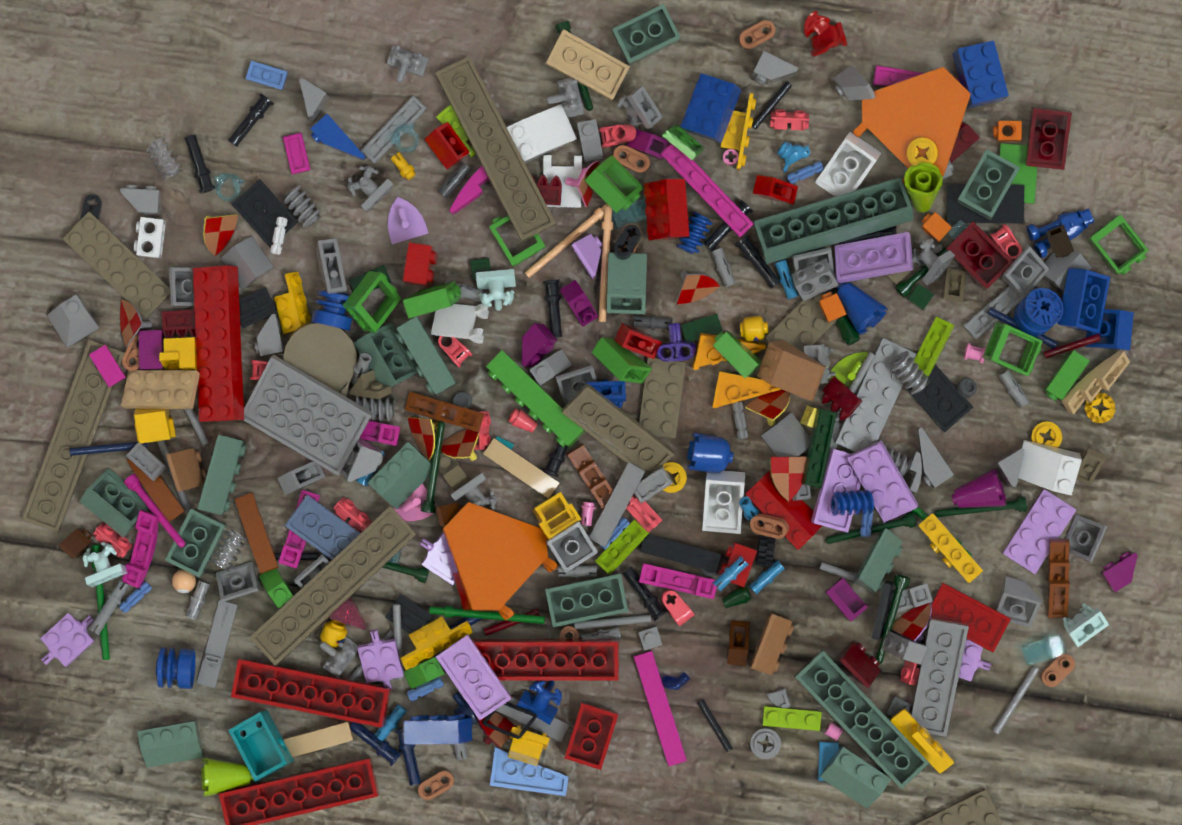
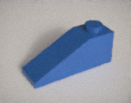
(332, 136)

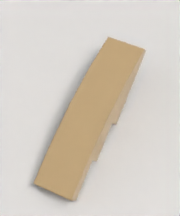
(1099, 378)
(521, 468)
(319, 739)

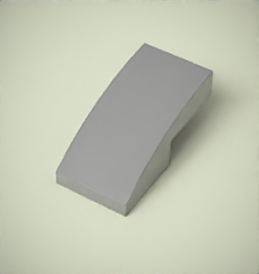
(916, 467)
(914, 597)

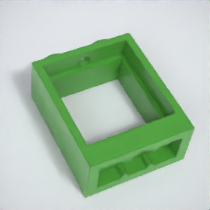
(608, 191)
(522, 256)
(1138, 257)
(362, 291)
(432, 299)
(998, 341)

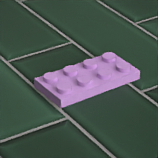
(873, 257)
(837, 477)
(884, 481)
(1043, 522)
(473, 677)

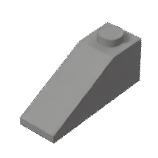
(331, 266)
(933, 465)

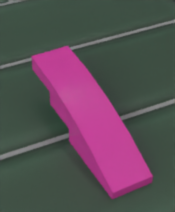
(470, 191)

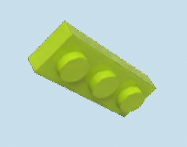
(933, 345)
(621, 547)
(791, 718)

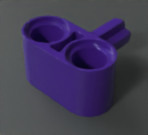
(676, 345)

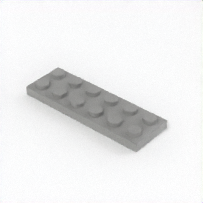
(879, 392)
(939, 675)

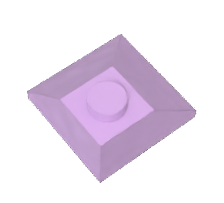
(589, 253)

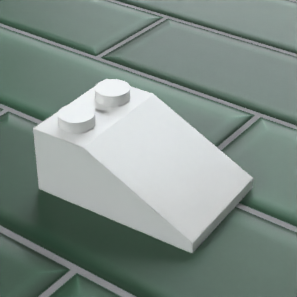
(542, 133)
(848, 166)
(1050, 467)
(722, 500)

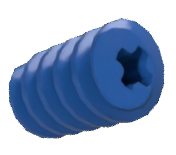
(695, 233)
(852, 501)

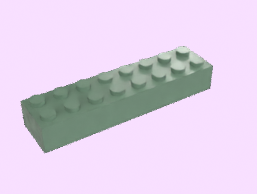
(833, 220)
(861, 719)

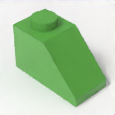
(276, 587)
(424, 672)

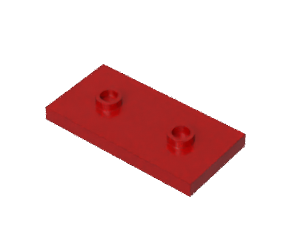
(984, 623)

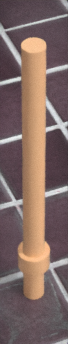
(598, 214)
(607, 226)

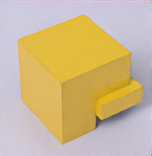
(179, 354)
(153, 425)
(555, 515)
(528, 747)

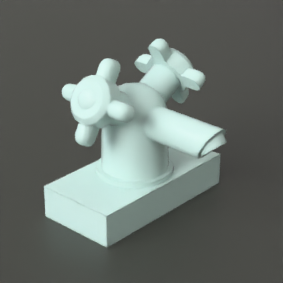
(496, 282)
(102, 565)
(1085, 624)

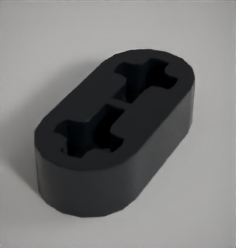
(96, 210)
(623, 239)

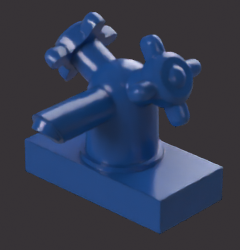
(612, 390)
(540, 703)

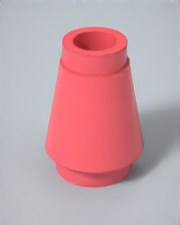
(521, 420)

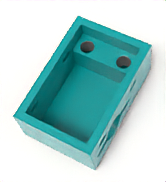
(261, 745)

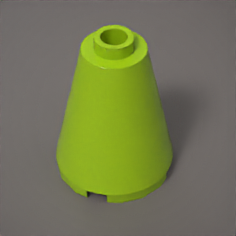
(923, 185)
(223, 776)

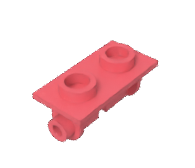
(799, 119)
(484, 438)
(346, 508)
(643, 514)
(106, 534)
(910, 673)

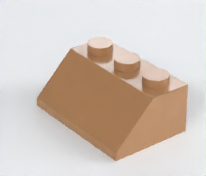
(771, 644)

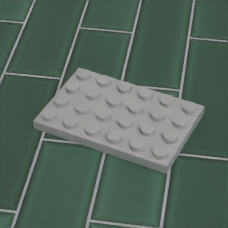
(306, 415)

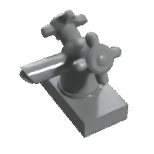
(407, 62)
(569, 97)
(640, 108)
(370, 188)
(934, 263)
(820, 354)
(474, 494)
(340, 656)

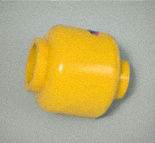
(753, 328)
(333, 633)

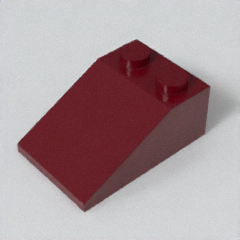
(1048, 138)
(979, 256)
(859, 664)

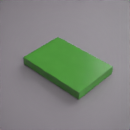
(683, 141)
(1026, 175)

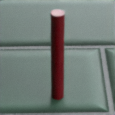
(1071, 346)
(506, 624)

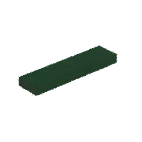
(819, 448)

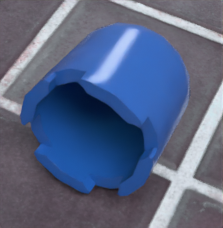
(708, 453)

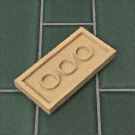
(587, 65)
(160, 389)

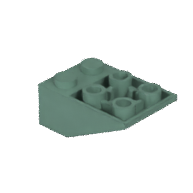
(627, 284)

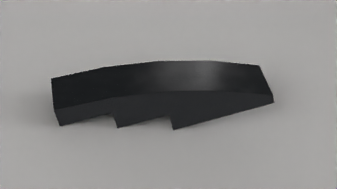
(681, 553)

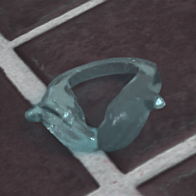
(409, 130)
(236, 182)

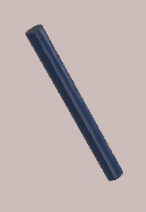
(1011, 322)
(103, 448)

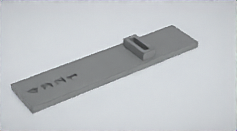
(617, 504)
(217, 644)
(555, 730)

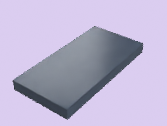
(321, 527)

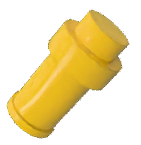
(405, 169)

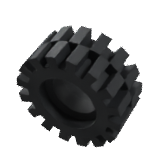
(765, 551)

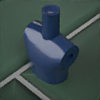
(464, 708)

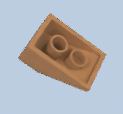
(791, 370)
(187, 469)

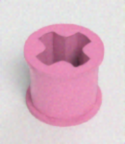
(734, 153)
(833, 731)

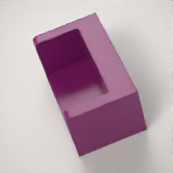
(150, 345)
(846, 599)

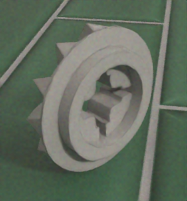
(770, 751)

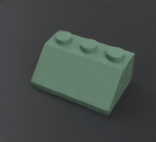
(388, 356)
(401, 475)
(113, 502)
(878, 561)
(170, 743)
(855, 777)

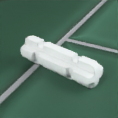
(278, 236)

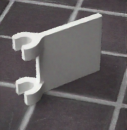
(570, 195)
(459, 322)

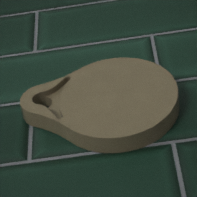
(323, 354)

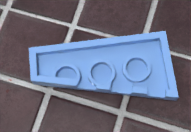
(524, 776)

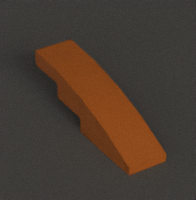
(444, 411)
(591, 474)
(160, 493)
(256, 533)
(1058, 578)

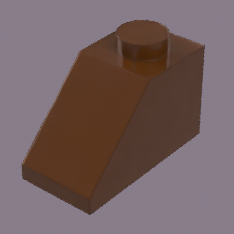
(447, 512)
(76, 543)
(738, 643)

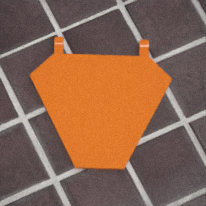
(917, 108)
(494, 555)

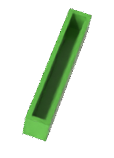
(535, 398)

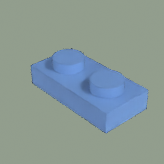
(266, 75)

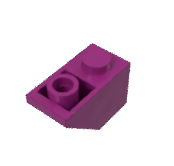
(649, 144)
(579, 303)
(536, 344)
(1121, 572)

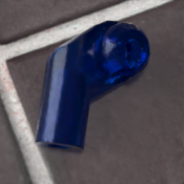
(675, 683)

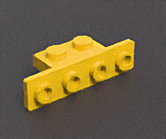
(736, 132)
(292, 305)
(950, 548)
(433, 639)
(922, 741)

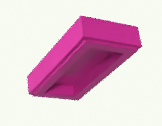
(296, 153)
(107, 366)

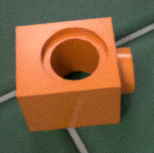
(1016, 128)
(935, 226)
(831, 307)

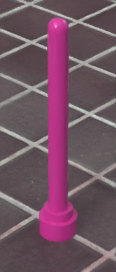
(134, 484)

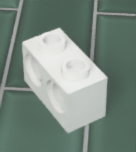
(155, 237)

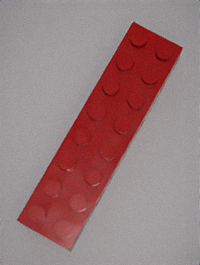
(218, 343)
(552, 659)
(311, 692)
(300, 793)

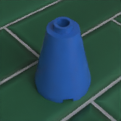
(860, 307)

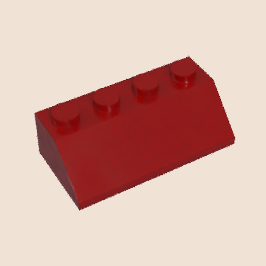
(795, 513)

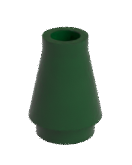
(847, 331)
(737, 597)

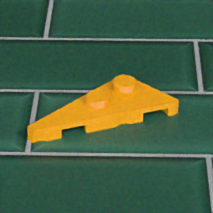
(708, 354)
(735, 388)

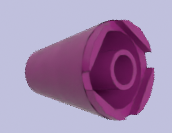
(981, 492)

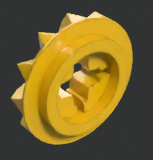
(913, 151)
(1093, 413)
(1044, 427)
(680, 477)

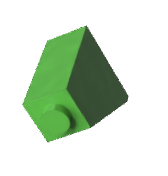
(737, 354)
(621, 361)
(1065, 375)

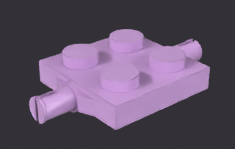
(439, 558)
(67, 639)
(380, 660)
(971, 661)

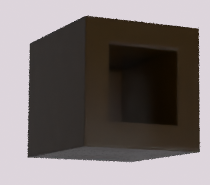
(1060, 241)

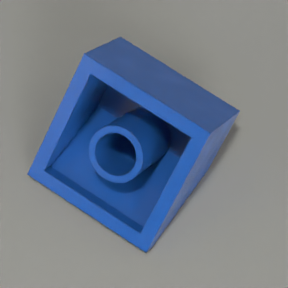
(1115, 330)

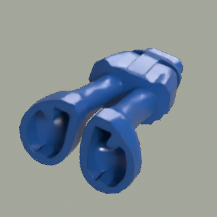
(1074, 224)

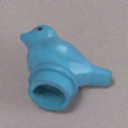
(792, 153)

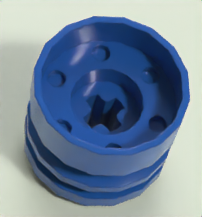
(333, 310)
(1031, 317)
(176, 668)

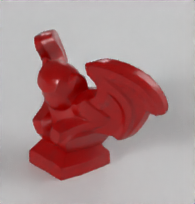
(827, 35)

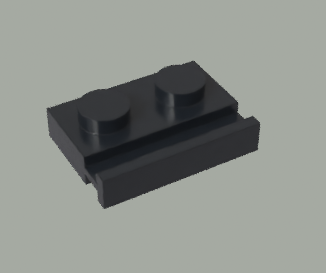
(256, 307)
(412, 615)

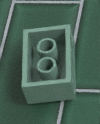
(646, 34)
(988, 184)
(201, 539)

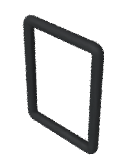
(507, 732)

